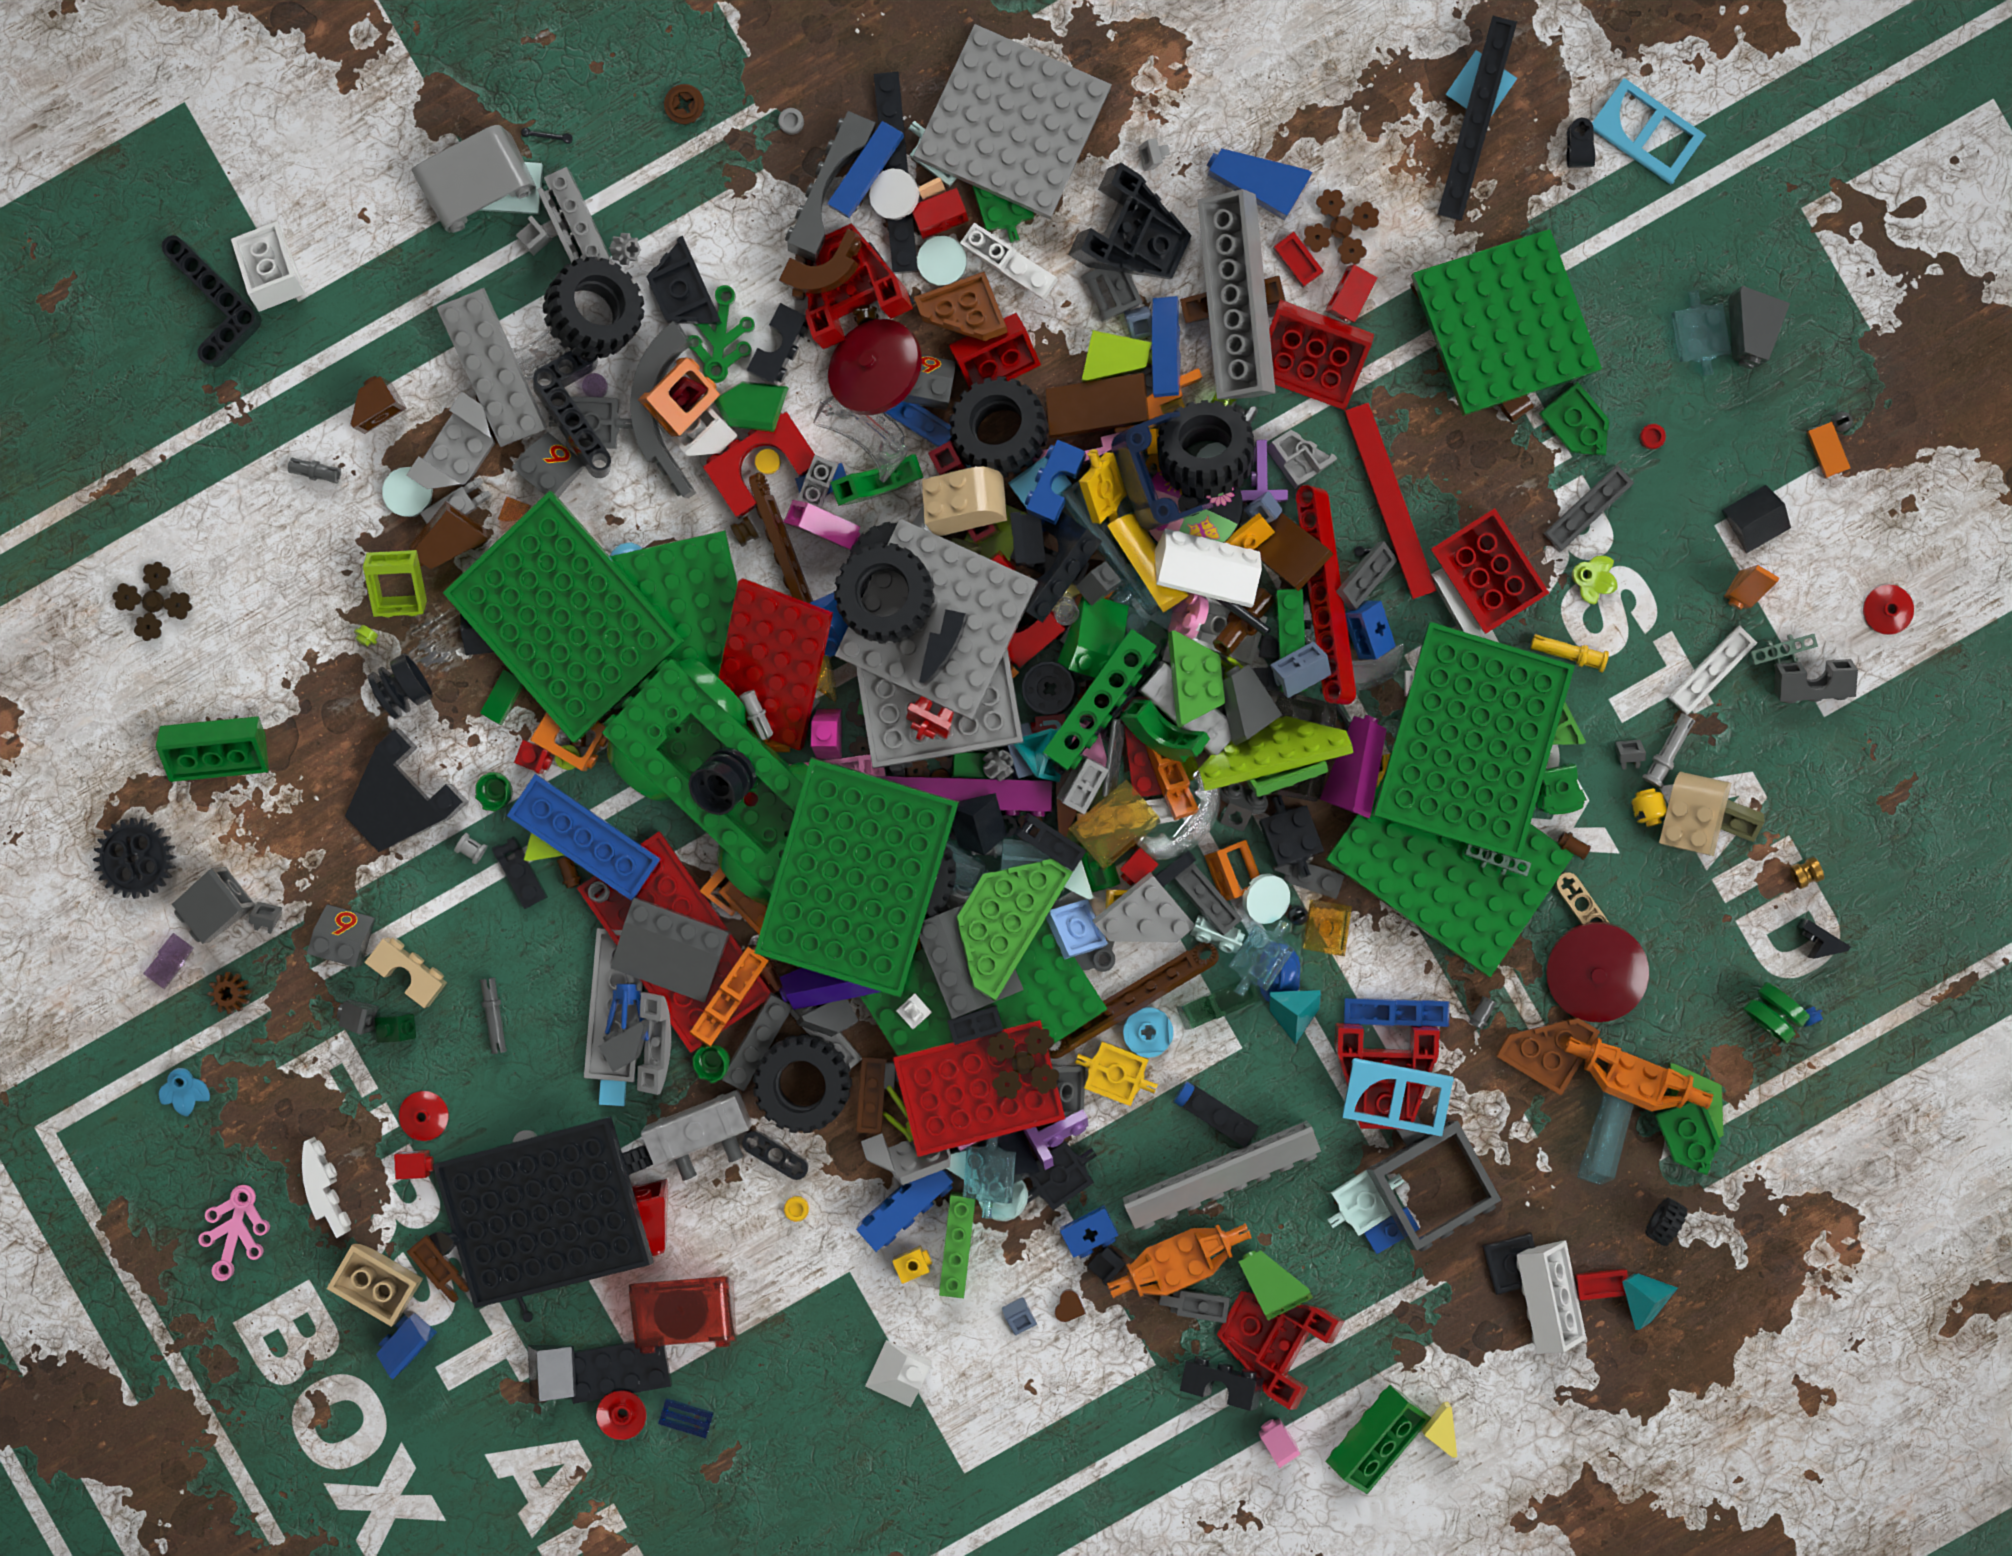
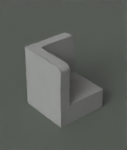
(533, 236)

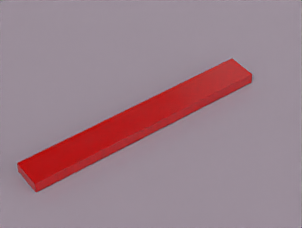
(1390, 501)

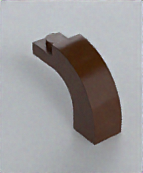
(826, 276)

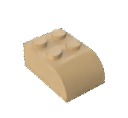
(963, 500)
(1695, 813)
(374, 1283)

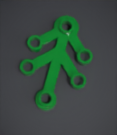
(722, 339)

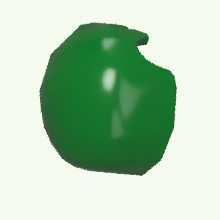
(493, 791)
(711, 1062)

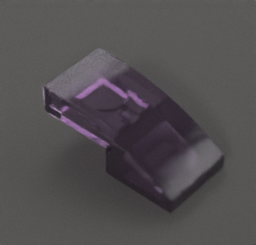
(169, 961)

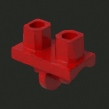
(927, 723)

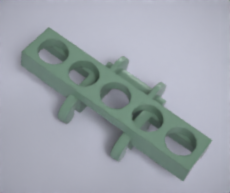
(1792, 649)
(1504, 864)

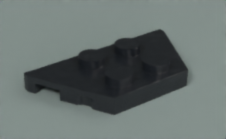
(681, 288)

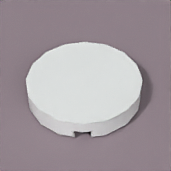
(894, 194)

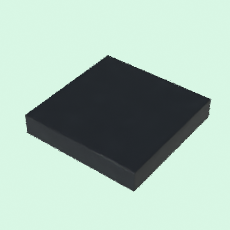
(1502, 1261)

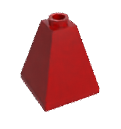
(653, 1209)

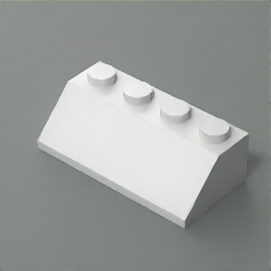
(1207, 567)
(1551, 1297)

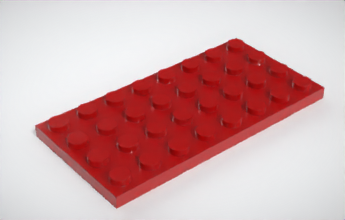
(675, 889)

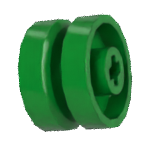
(1776, 1013)

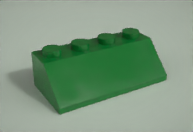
(213, 749)
(1377, 1439)

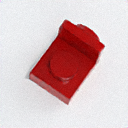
(533, 757)

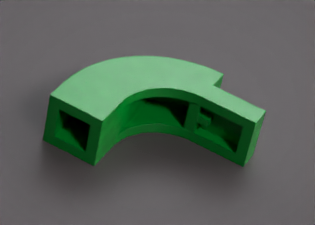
(866, 485)
(1159, 734)

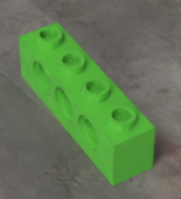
(957, 1246)

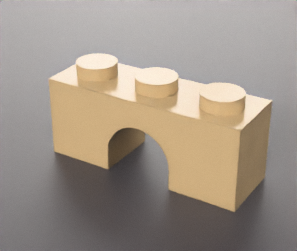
(425, 982)

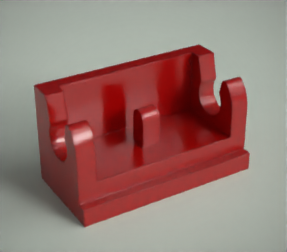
(940, 213)
(1351, 293)

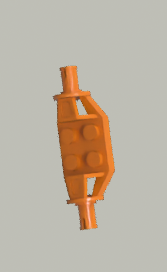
(1636, 1078)
(1179, 1261)

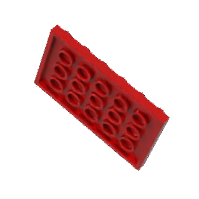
(778, 652)
(953, 1096)

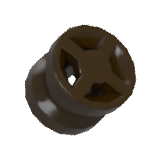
(744, 531)

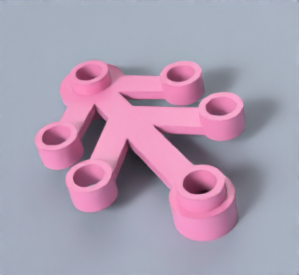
(235, 1227)

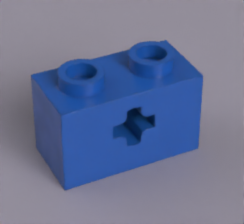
(1370, 630)
(1076, 1230)

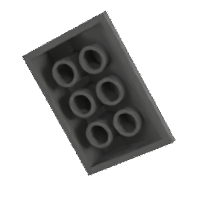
(670, 949)
(947, 958)

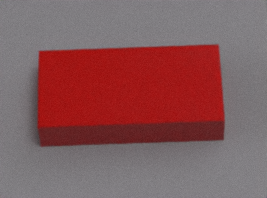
(1298, 259)
(1601, 1284)

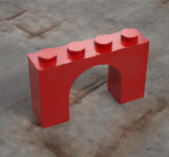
(726, 468)
(1032, 637)

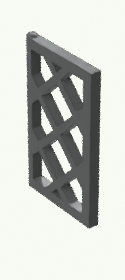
(1114, 756)

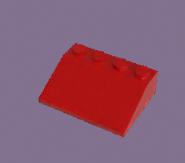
(1317, 354)
(1489, 571)

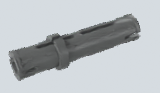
(493, 1015)

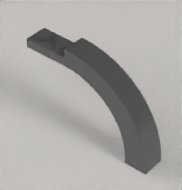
(650, 371)

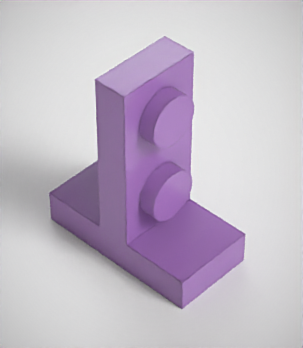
(1259, 477)
(1055, 1135)

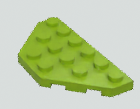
(1274, 749)

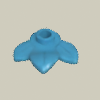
(183, 1095)

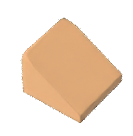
(931, 189)

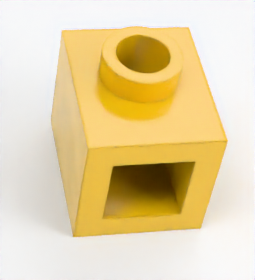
(912, 1264)

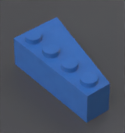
(901, 1207)

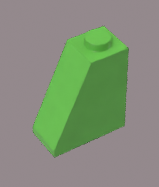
(1273, 1285)

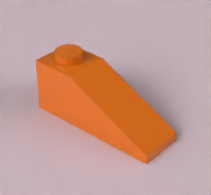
(1750, 587)

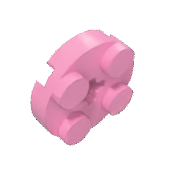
(1188, 615)

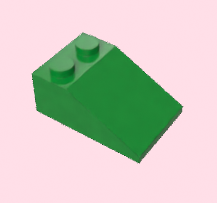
(1094, 636)

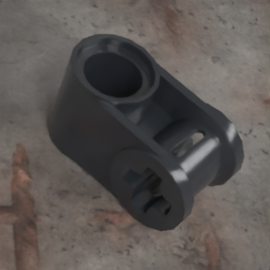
(1580, 148)

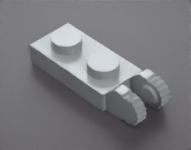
(460, 500)

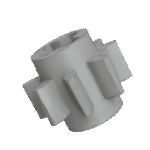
(625, 248)
(998, 764)

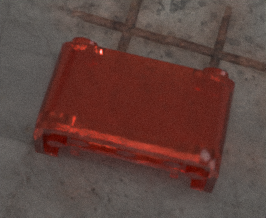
(683, 1312)

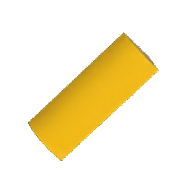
(1141, 552)

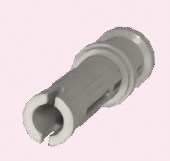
(1664, 760)

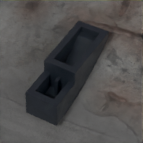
(942, 645)

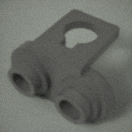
(1243, 801)

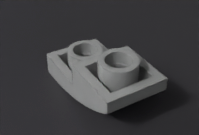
(817, 481)

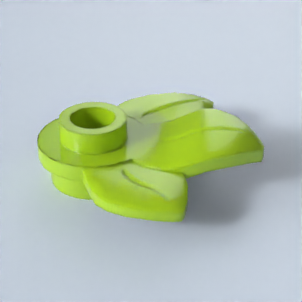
(1598, 579)

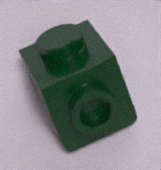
(395, 1028)

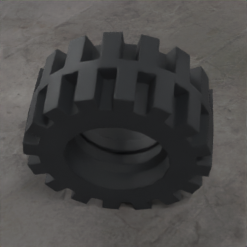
(1666, 1221)

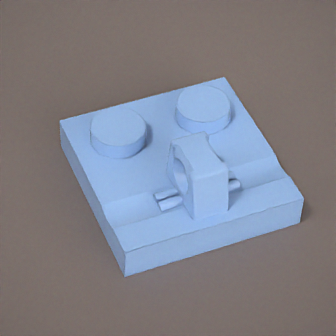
(1075, 929)

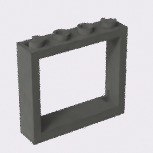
(1409, 1152)

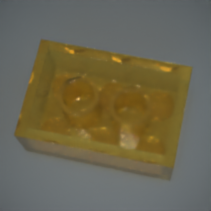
(1114, 825)

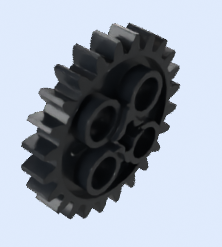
(113, 865)

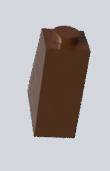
(447, 536)

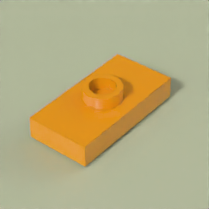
(1251, 533)

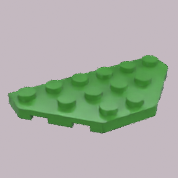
(1004, 919)

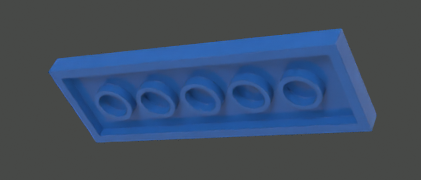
(583, 837)

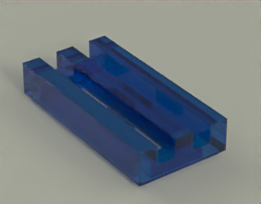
(682, 1427)

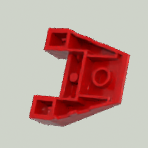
(869, 283)
(1378, 1096)
(1273, 1344)

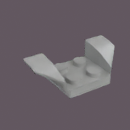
(457, 449)
(903, 1159)

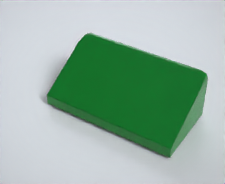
(502, 697)
(1097, 877)

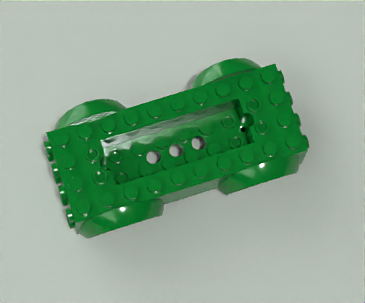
(672, 731)

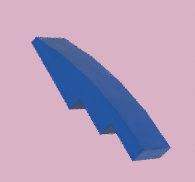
(1165, 346)
(1396, 1012)

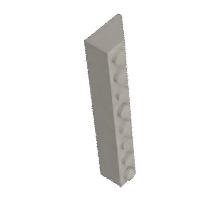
(1236, 295)
(1221, 1175)

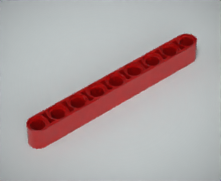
(1316, 519)

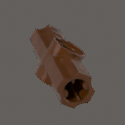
(1238, 629)

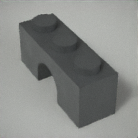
(1836, 682)

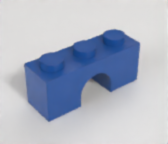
(1062, 460)

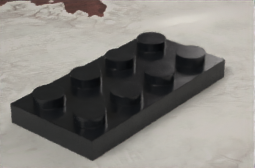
(619, 1369)

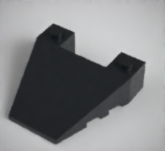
(1140, 234)
(390, 804)

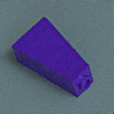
(809, 988)

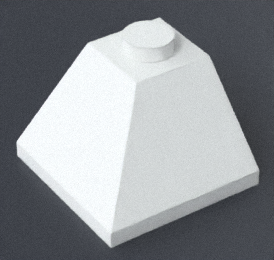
(705, 435)
(898, 1373)

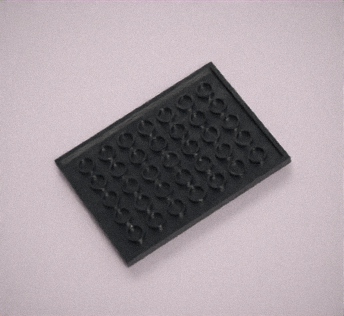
(543, 1213)

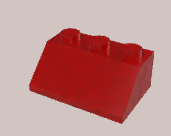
(1000, 356)

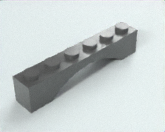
(809, 233)

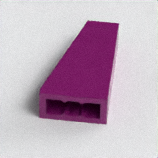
(1356, 775)

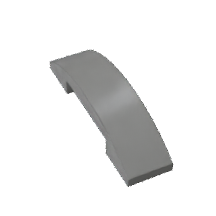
(658, 1047)

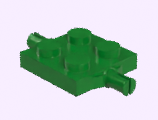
(1000, 213)

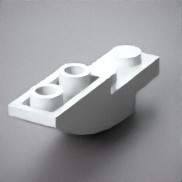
(1008, 262)
(317, 1177)

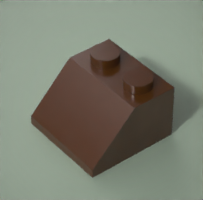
(375, 404)

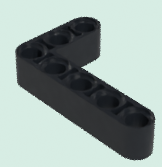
(218, 296)
(569, 409)

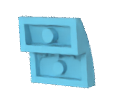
(1462, 86)

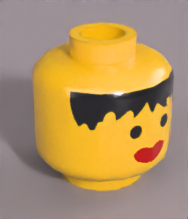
(1649, 807)

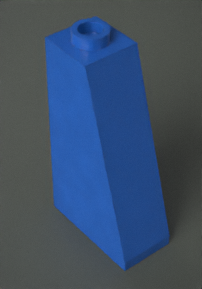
(1274, 183)

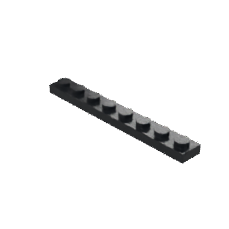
(1477, 118)
(902, 230)

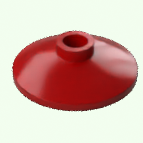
(1876, 609)
(434, 1109)
(621, 1426)

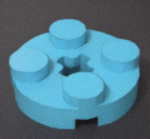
(1159, 1041)

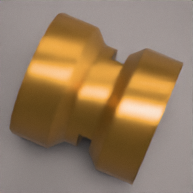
(1807, 873)

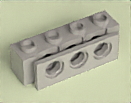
(575, 210)

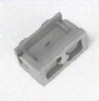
(1082, 784)

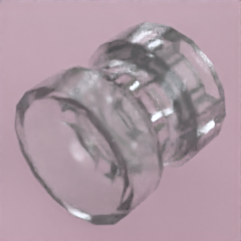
(1066, 610)

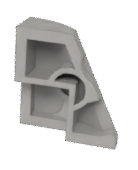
(1298, 458)

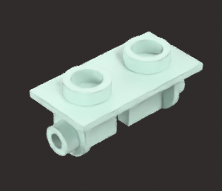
(1207, 933)

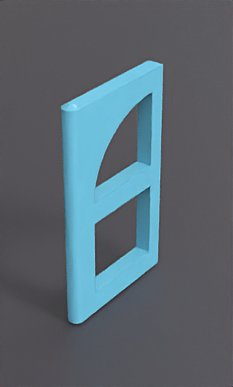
(1609, 126)
(1366, 1073)

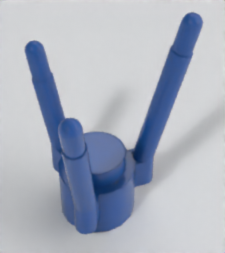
(625, 995)

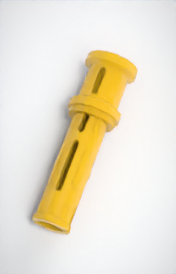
(1581, 655)

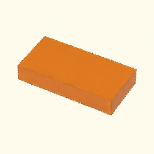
(1828, 450)

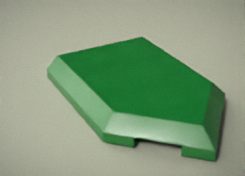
(752, 405)
(1578, 422)
(1689, 1135)

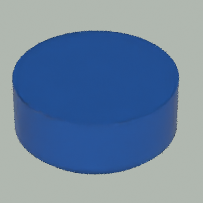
(1184, 1094)

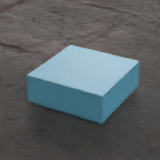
(612, 1092)

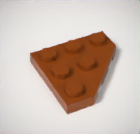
(964, 307)
(1541, 1051)

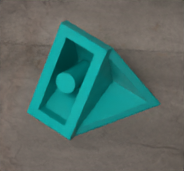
(1032, 751)
(1294, 1010)
(1646, 1298)

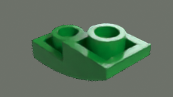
(969, 765)

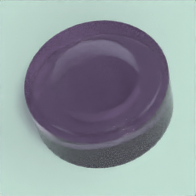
(595, 385)

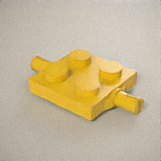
(1102, 487)
(1116, 1073)

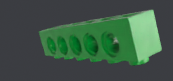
(1132, 644)

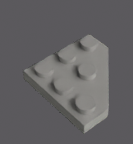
(1144, 915)

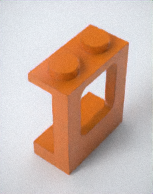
(666, 410)
(547, 732)

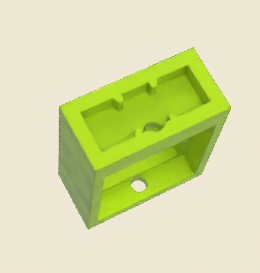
(394, 563)

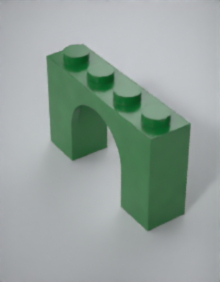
(1290, 621)

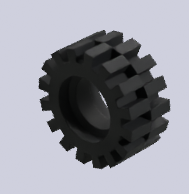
(637, 1159)

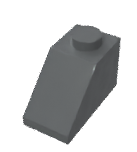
(1099, 583)
(357, 1016)

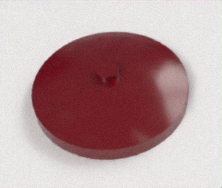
(875, 367)
(1597, 972)

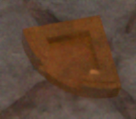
(513, 510)

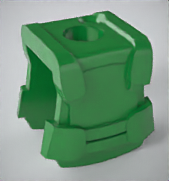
(1561, 790)

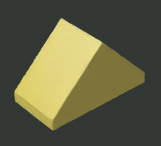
(1441, 1429)

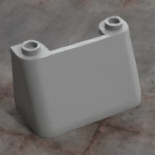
(473, 176)

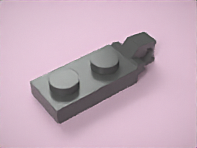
(1320, 880)
(1197, 1305)

